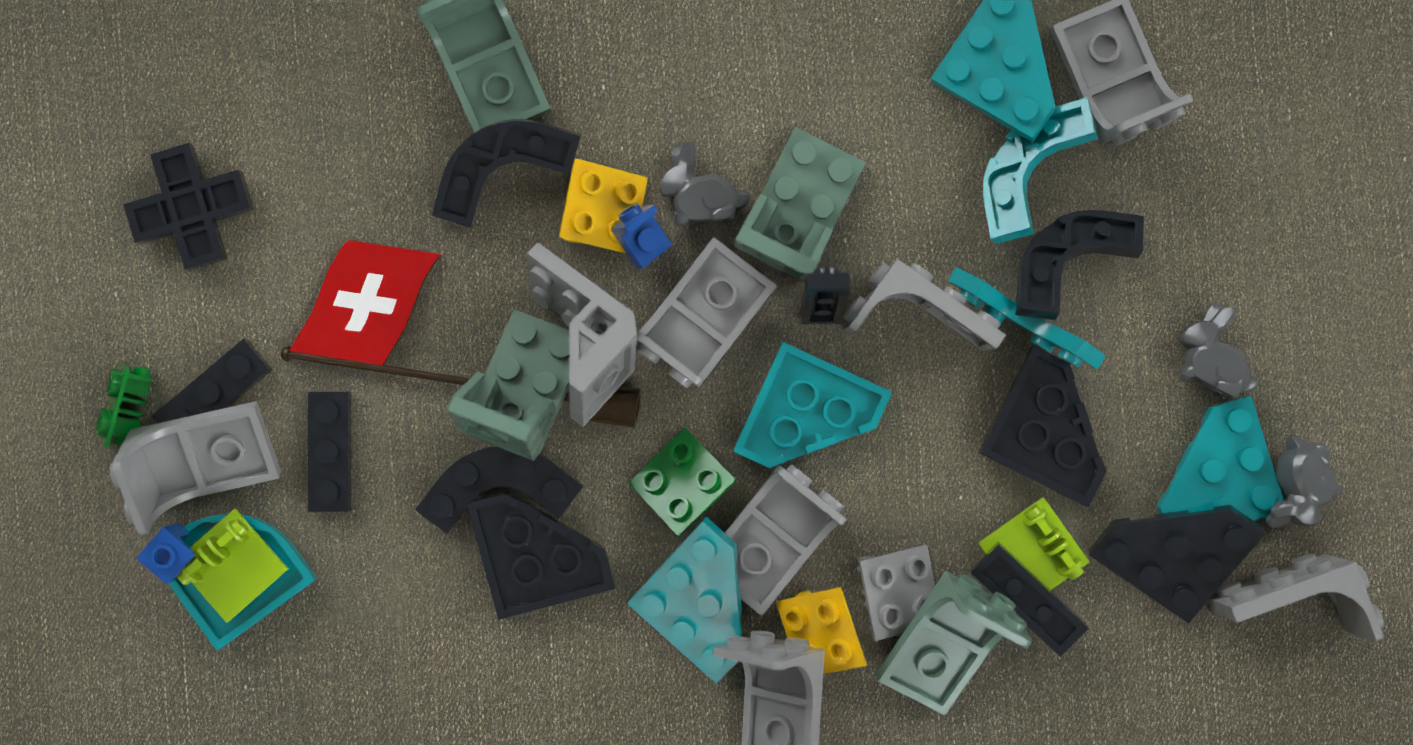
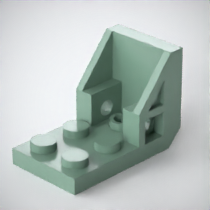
(799, 205)
(520, 389)

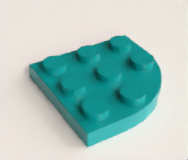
(283, 589)

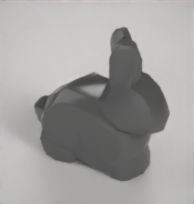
(699, 196)
(1213, 361)
(1306, 482)

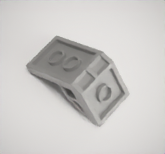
(599, 331)

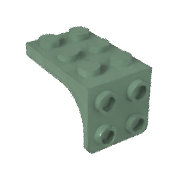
(484, 60)
(950, 641)

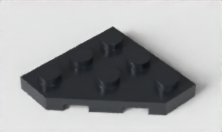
(1046, 430)
(1178, 554)
(534, 557)

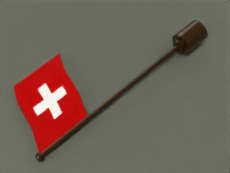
(368, 308)

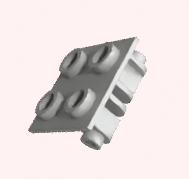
(895, 588)

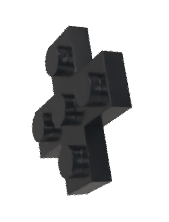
(188, 206)

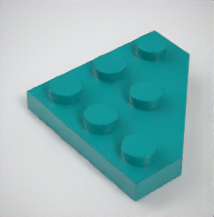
(1001, 67)
(807, 408)
(1225, 465)
(696, 598)

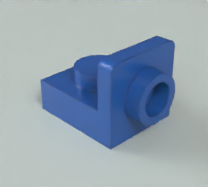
(641, 234)
(167, 553)

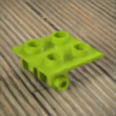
(1040, 544)
(232, 566)

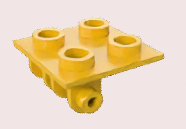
(596, 200)
(826, 624)

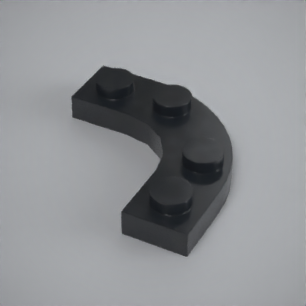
(495, 146)
(1066, 239)
(491, 469)

